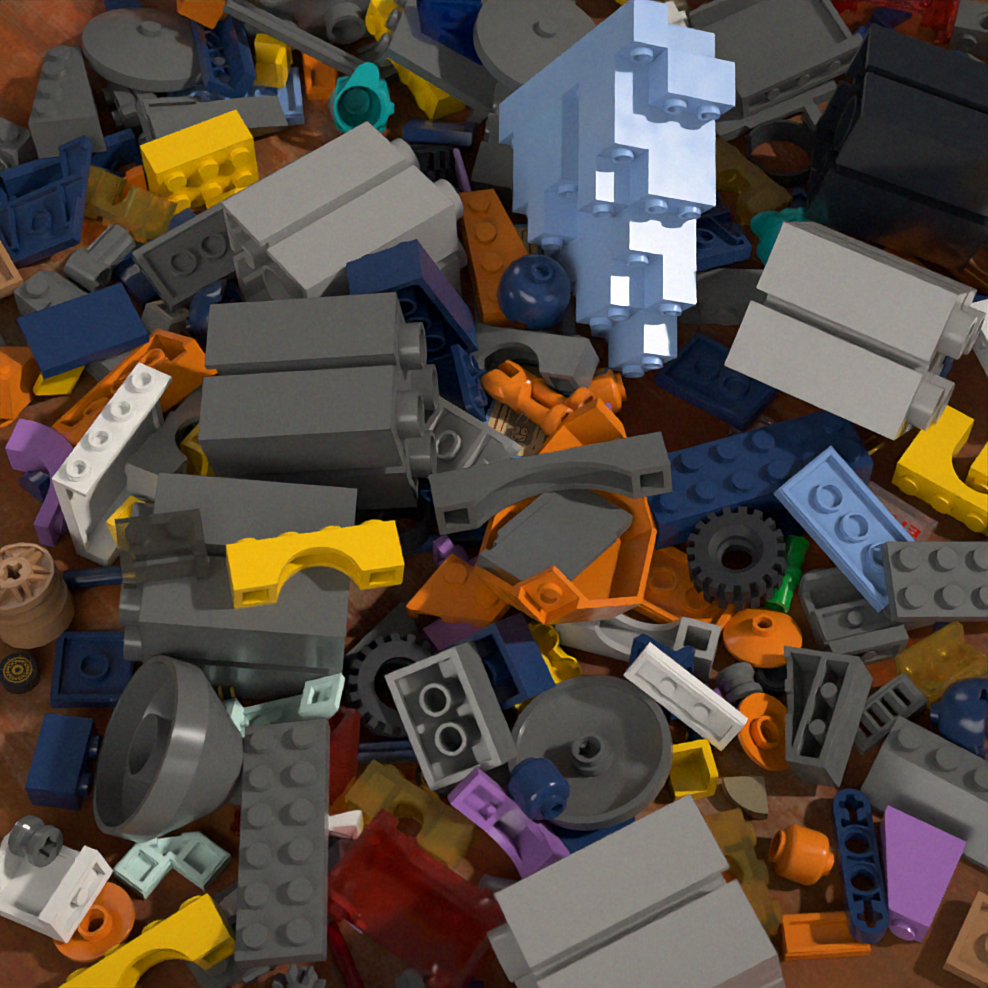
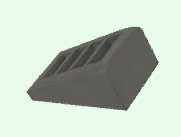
(902, 697)

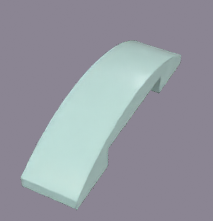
(318, 701)

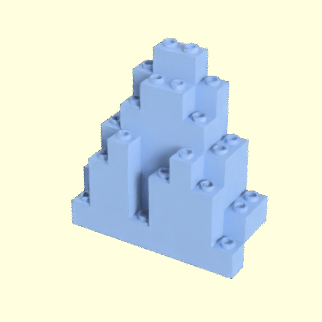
(618, 171)

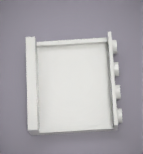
(93, 477)

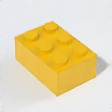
(201, 161)

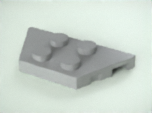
(465, 440)

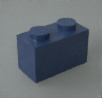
(63, 762)

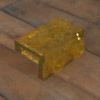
(940, 661)

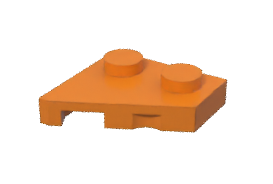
(457, 596)

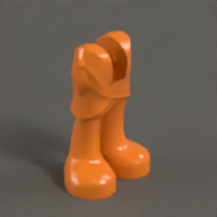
(520, 388)

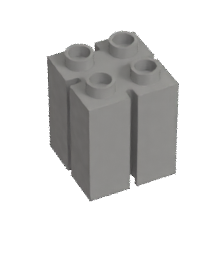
(334, 209)
(855, 330)
(636, 915)

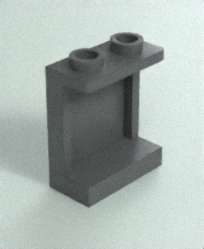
(831, 587)

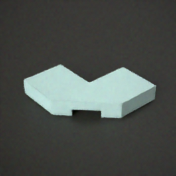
(189, 854)

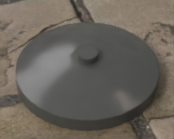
(525, 36)
(142, 49)
(605, 743)

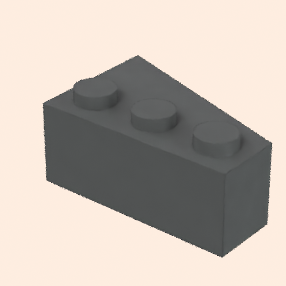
(824, 712)

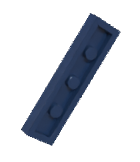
(231, 57)
(38, 173)

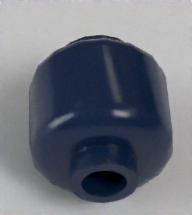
(538, 788)

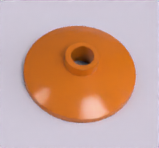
(760, 636)
(764, 731)
(114, 912)

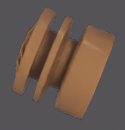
(32, 597)

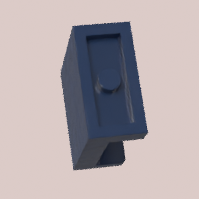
(459, 383)

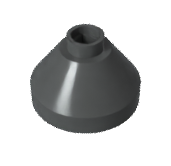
(166, 754)

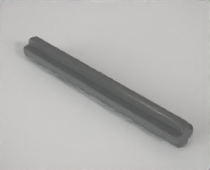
(292, 36)

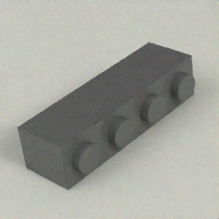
(723, 296)

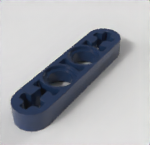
(862, 864)

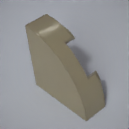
(747, 794)

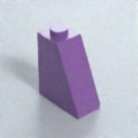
(915, 871)

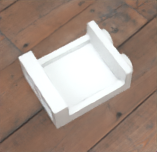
(51, 896)

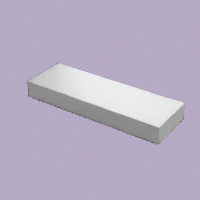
(685, 696)

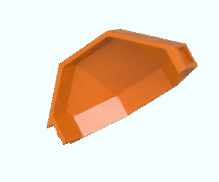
(616, 577)

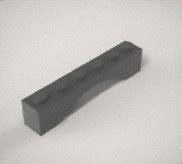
(622, 466)

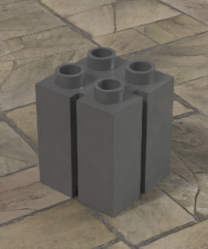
(320, 396)
(255, 649)

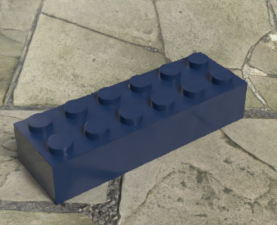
(748, 471)

